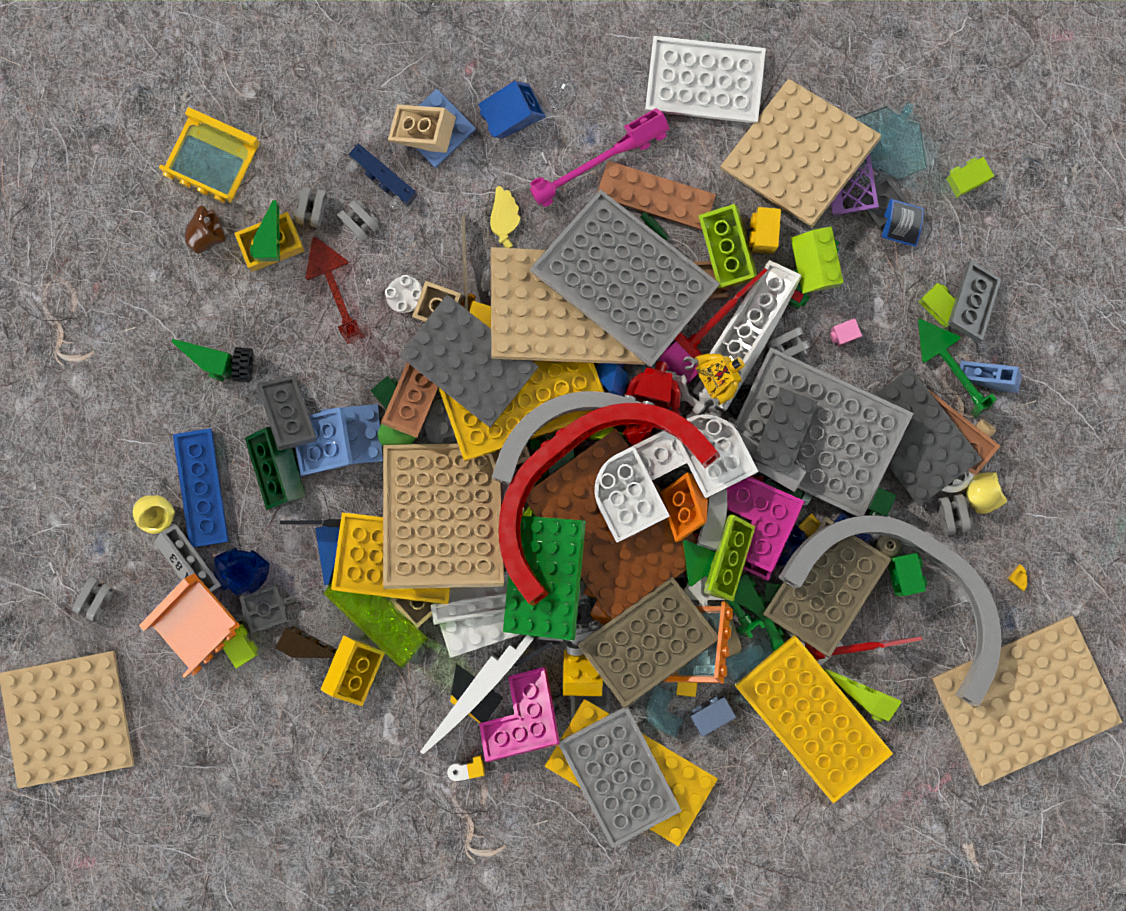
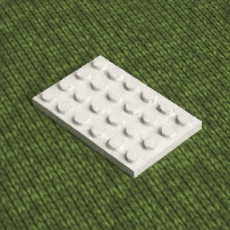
(705, 79)

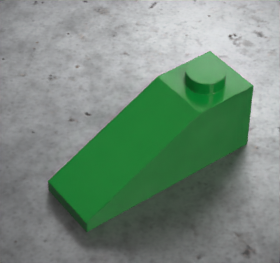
(267, 238)

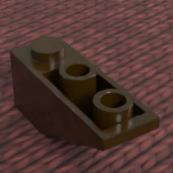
(300, 646)

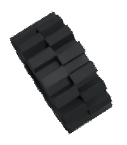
(242, 364)

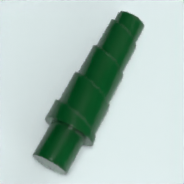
(652, 224)

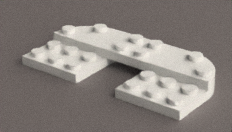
(625, 480)

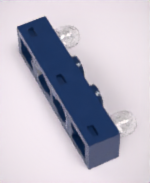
(376, 170)

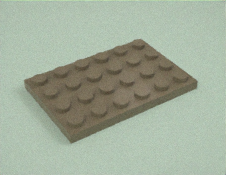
(830, 594)
(648, 642)

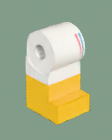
(460, 771)

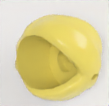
(153, 514)

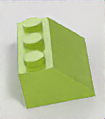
(817, 260)

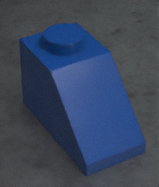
(613, 377)

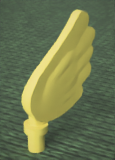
(504, 216)

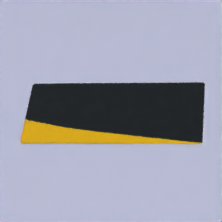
(486, 706)

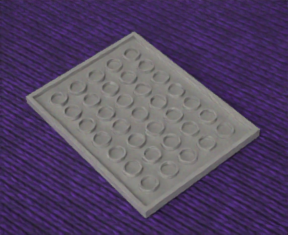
(625, 277)
(847, 436)

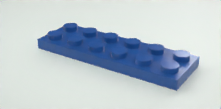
(200, 487)

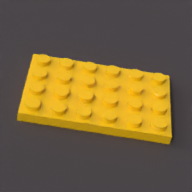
(360, 562)

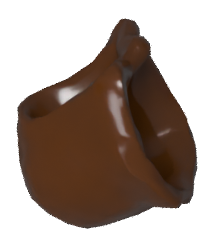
(203, 236)

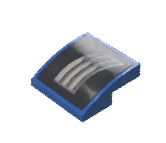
(903, 222)

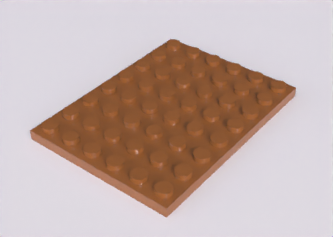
(612, 570)

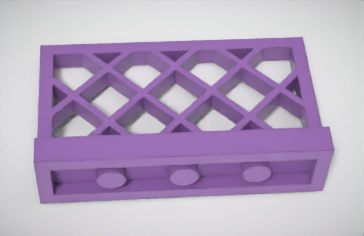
(837, 203)

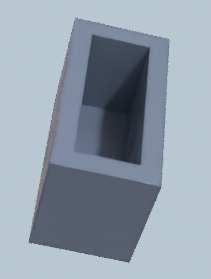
(712, 715)

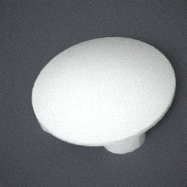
(403, 294)

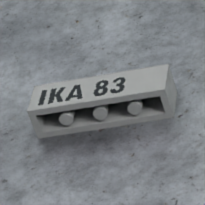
(184, 557)

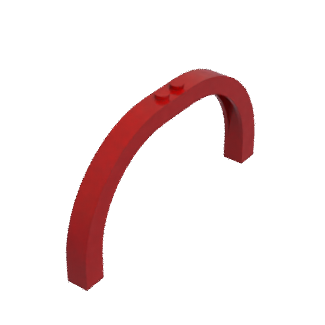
(555, 449)

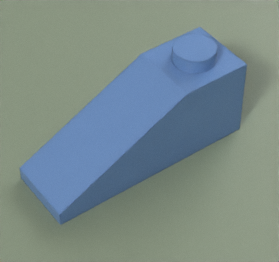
(993, 376)

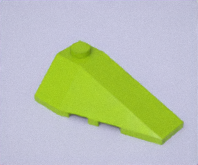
(871, 700)

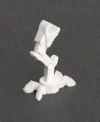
(698, 405)

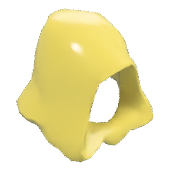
(985, 493)

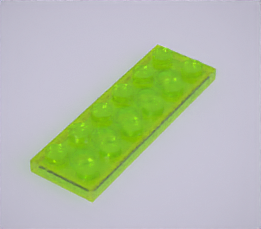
(381, 623)

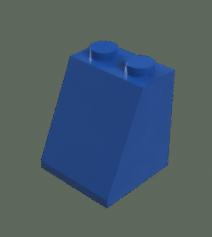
(511, 109)

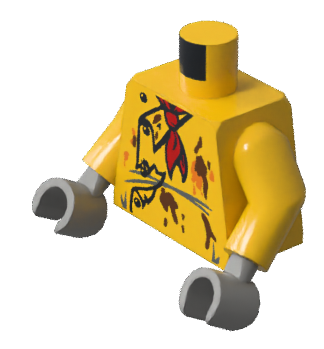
(718, 376)

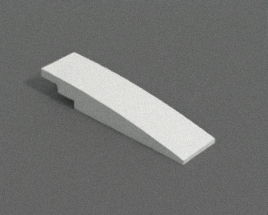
(755, 321)
(478, 689)

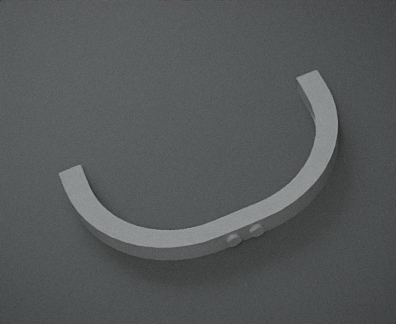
(591, 400)
(986, 616)

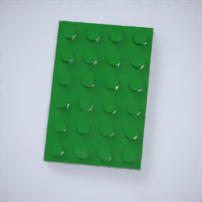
(555, 557)

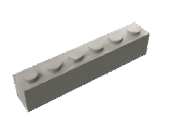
(790, 480)

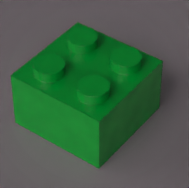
(907, 574)

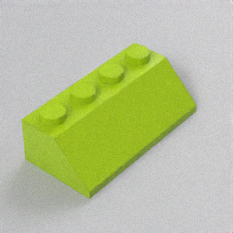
(728, 246)
(729, 558)

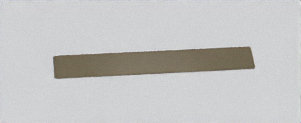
(464, 262)

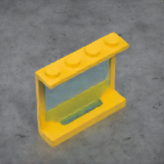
(210, 156)

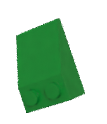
(211, 361)

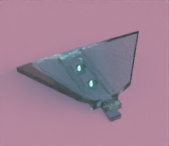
(901, 145)

